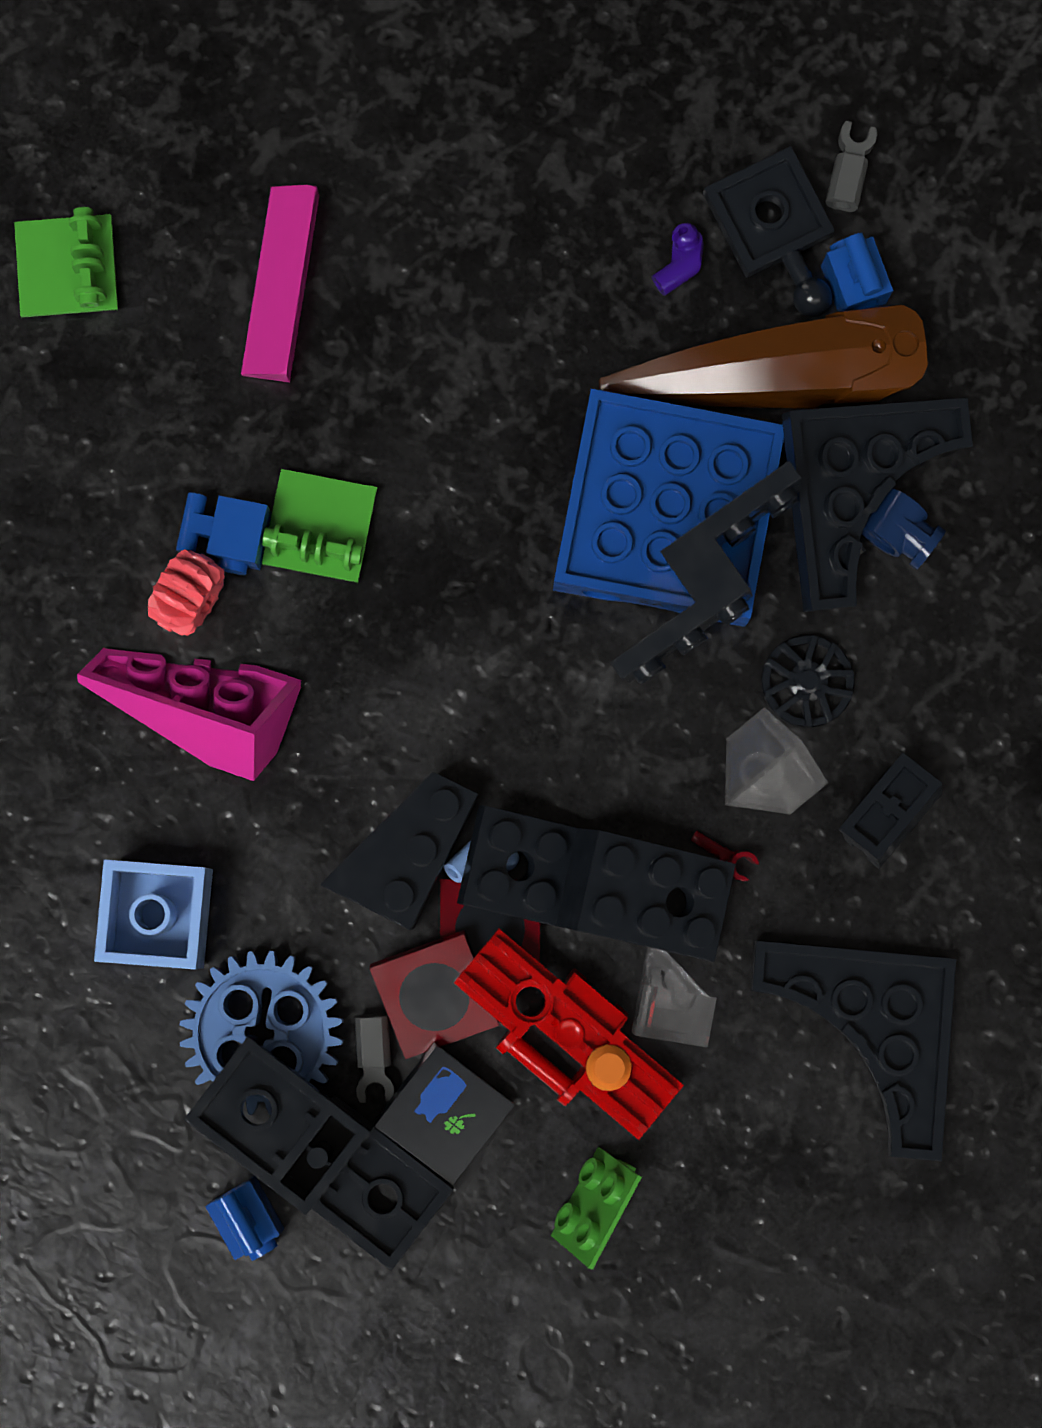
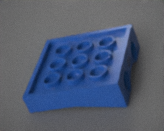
(648, 479)

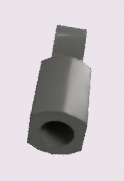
(849, 170)
(373, 1053)

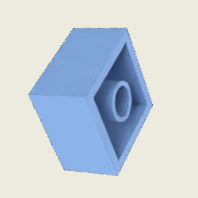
(153, 914)

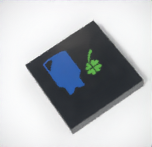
(443, 1113)

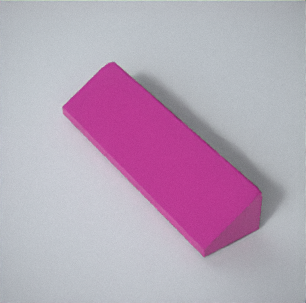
(280, 282)

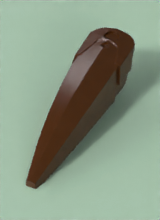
(797, 365)

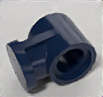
(902, 528)

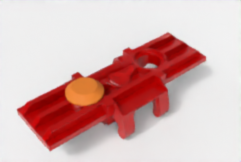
(581, 1022)

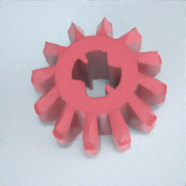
(185, 592)

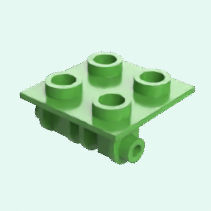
(66, 264)
(319, 525)
(595, 1206)

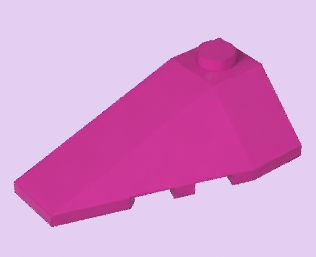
(211, 713)

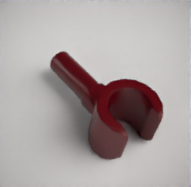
(723, 853)

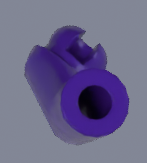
(686, 259)

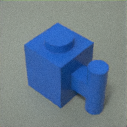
(856, 274)
(233, 532)
(246, 1220)

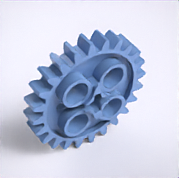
(217, 1025)

